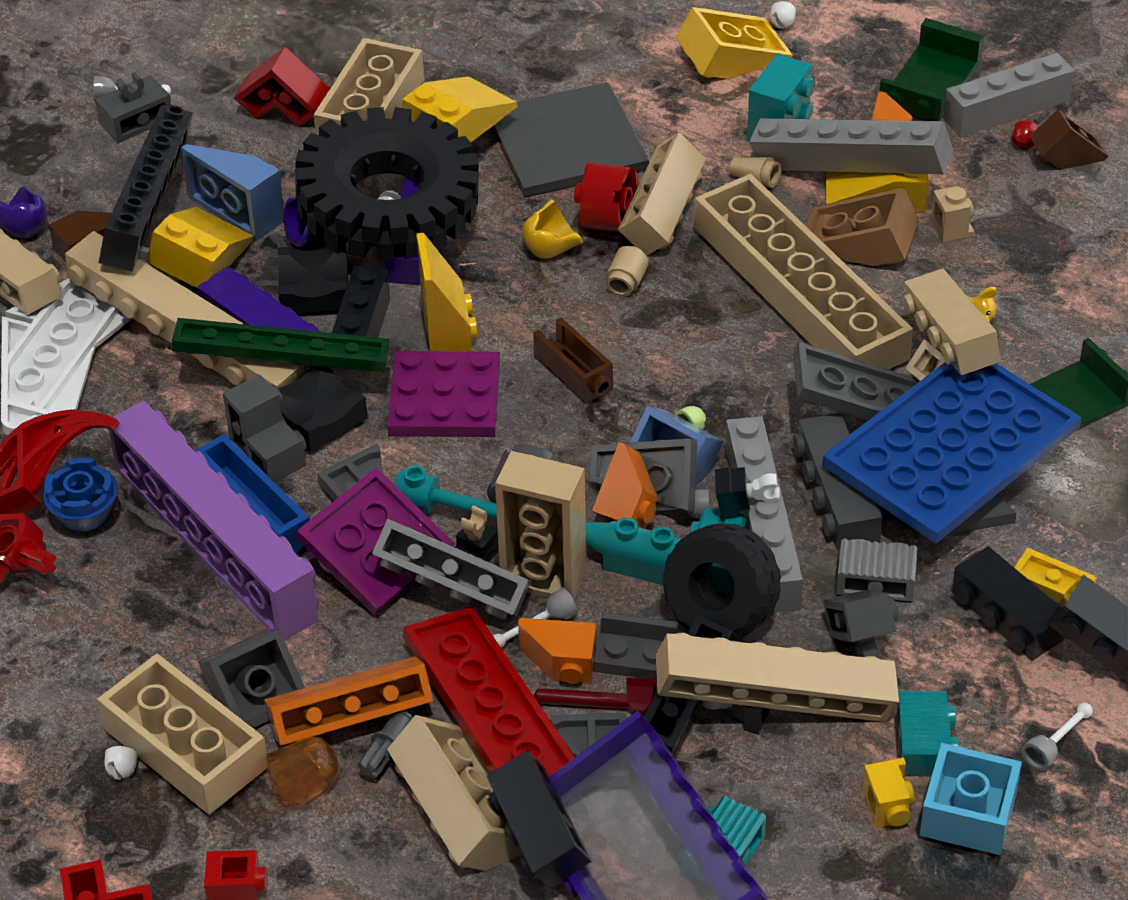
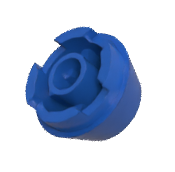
(80, 494)

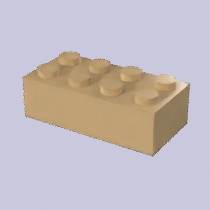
(372, 78)
(542, 522)
(183, 733)

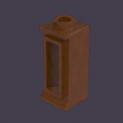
(575, 361)

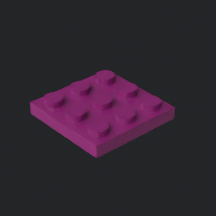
(444, 394)
(349, 530)

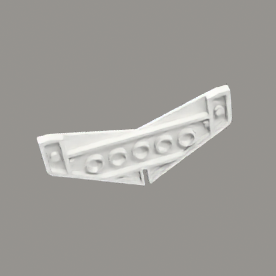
(52, 351)

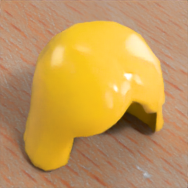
(548, 232)

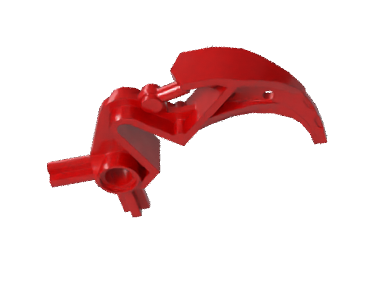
(31, 452)

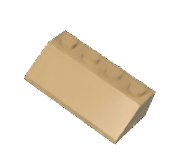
(453, 791)

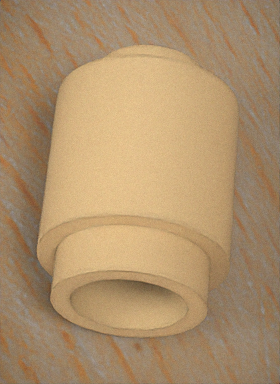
(626, 271)

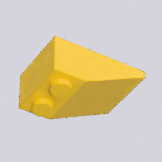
(728, 42)
(461, 103)
(851, 185)
(196, 245)
(444, 302)

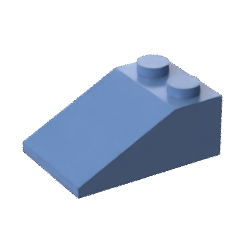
(235, 188)

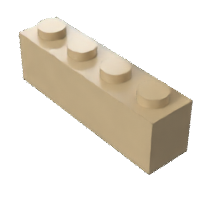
(662, 194)
(25, 277)
(951, 322)

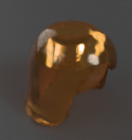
(303, 769)

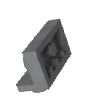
(630, 644)

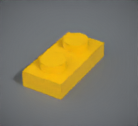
(1049, 574)

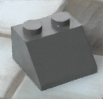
(250, 673)

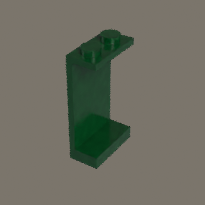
(940, 61)
(1090, 386)

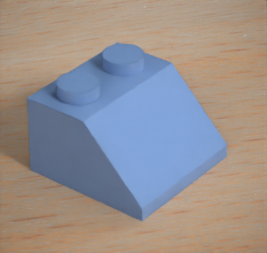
(662, 425)

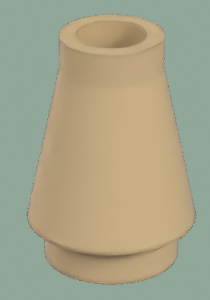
(762, 168)

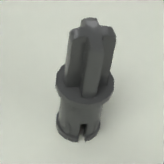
(377, 754)

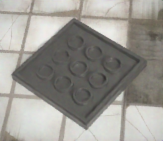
(559, 133)

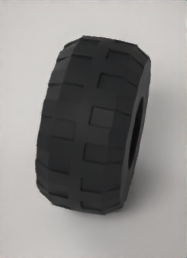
(747, 560)

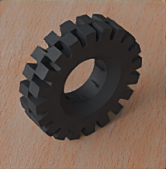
(359, 149)

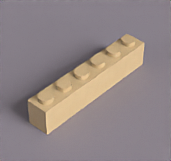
(776, 677)

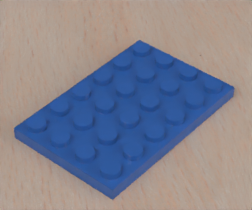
(950, 445)

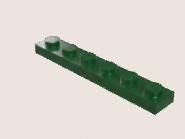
(280, 345)

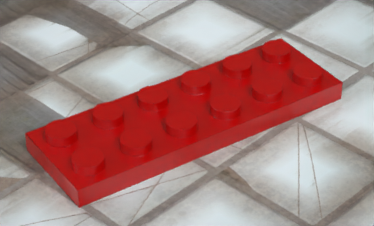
(485, 691)

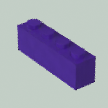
(248, 303)

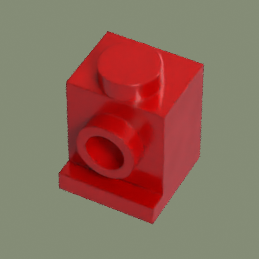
(234, 875)

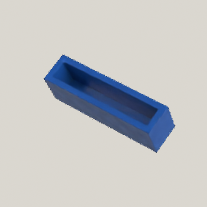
(259, 490)

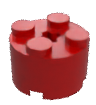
(605, 196)

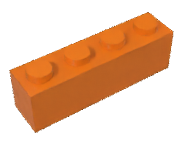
(348, 700)

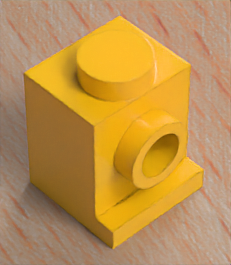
(888, 793)

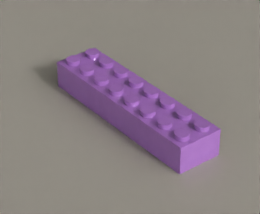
(214, 521)

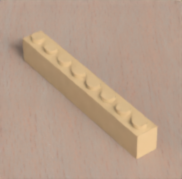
(157, 304)

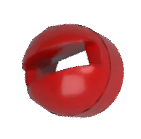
(1021, 134)

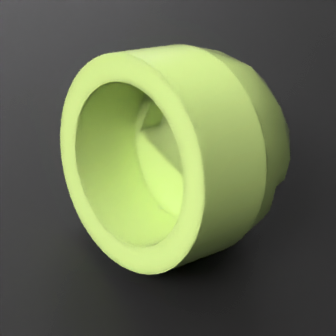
(692, 415)

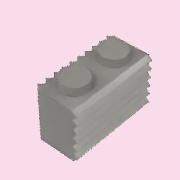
(877, 568)

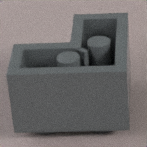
(261, 430)

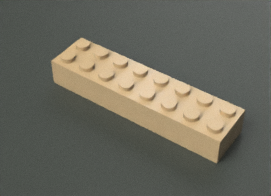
(800, 274)

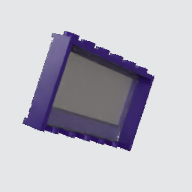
(646, 825)

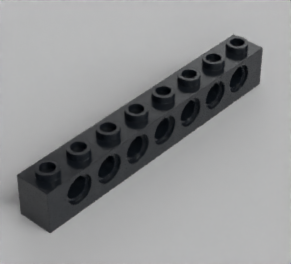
(145, 188)

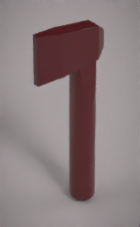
(638, 697)

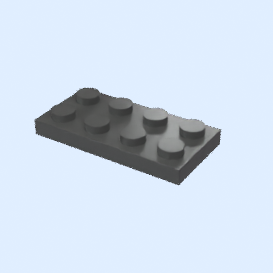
(846, 382)

